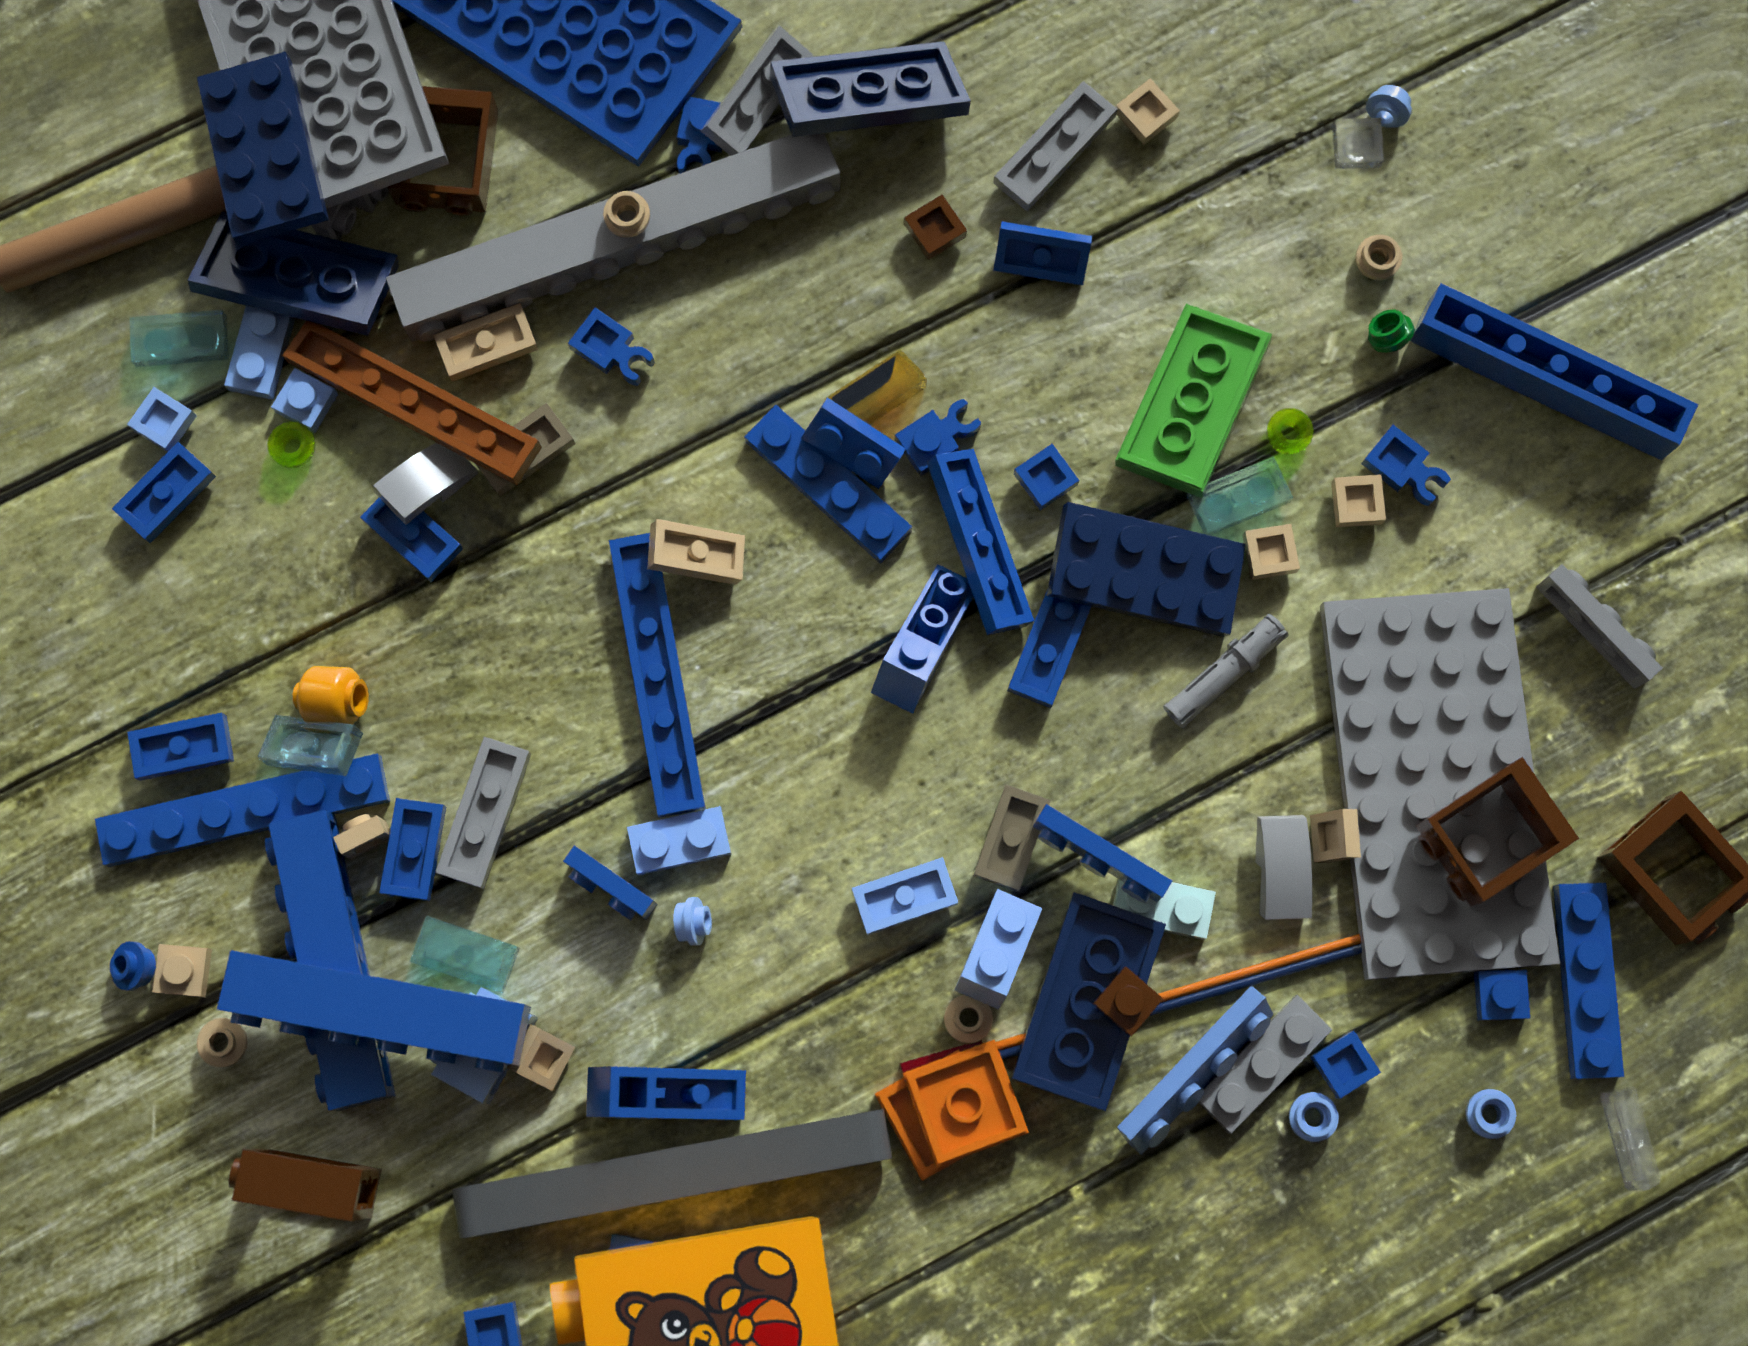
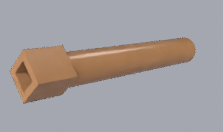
(110, 229)

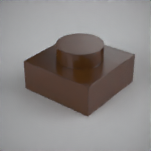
(935, 227)
(1127, 1001)

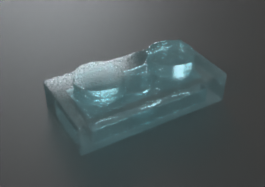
(178, 338)
(1241, 496)
(310, 745)
(464, 954)

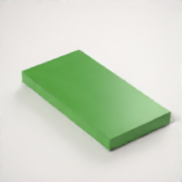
(1193, 400)

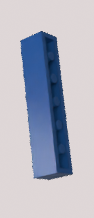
(1553, 372)
(327, 935)
(373, 1008)

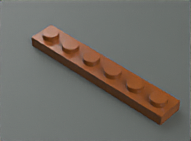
(413, 401)

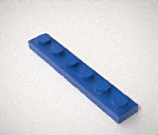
(657, 679)
(237, 811)

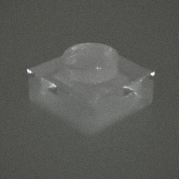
(1358, 143)

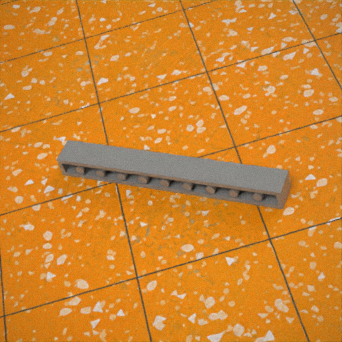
(581, 247)

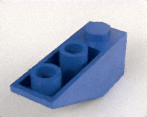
(923, 639)

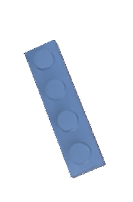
(1185, 1082)

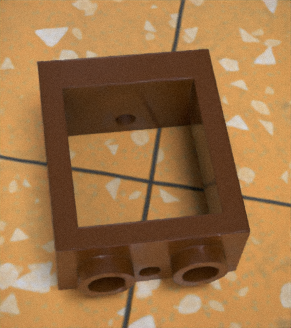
(458, 108)
(1533, 805)
(1620, 863)
(305, 1184)

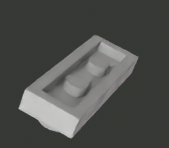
(752, 95)
(1055, 146)
(1600, 626)
(483, 813)
(1264, 1064)

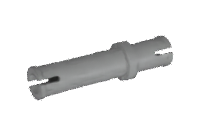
(1240, 658)

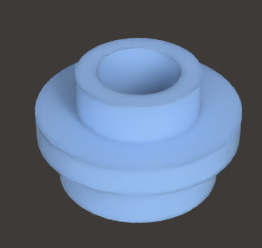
(1391, 105)
(692, 921)
(1328, 1114)
(1505, 1114)

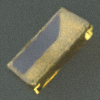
(881, 388)

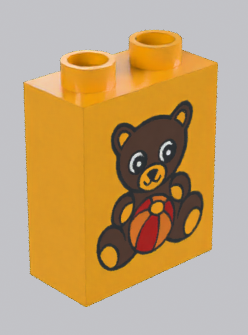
(703, 1290)

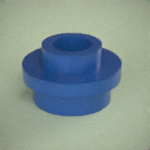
(132, 966)

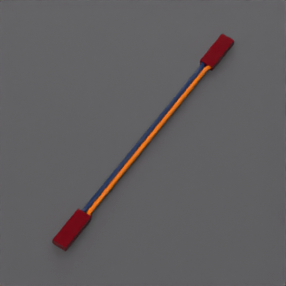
(1200, 990)

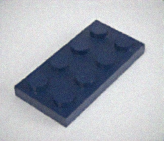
(869, 88)
(262, 149)
(296, 276)
(1146, 569)
(1068, 1040)

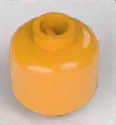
(331, 695)

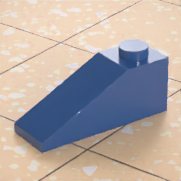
(665, 1093)

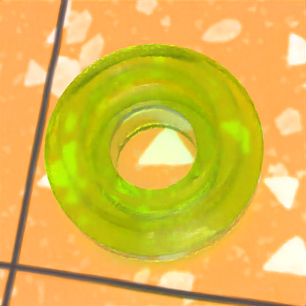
(1296, 420)
(282, 435)

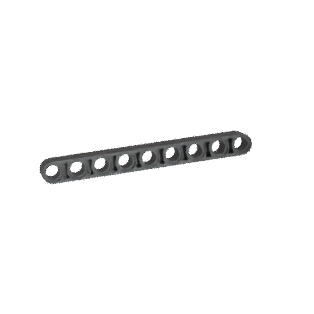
(671, 1173)

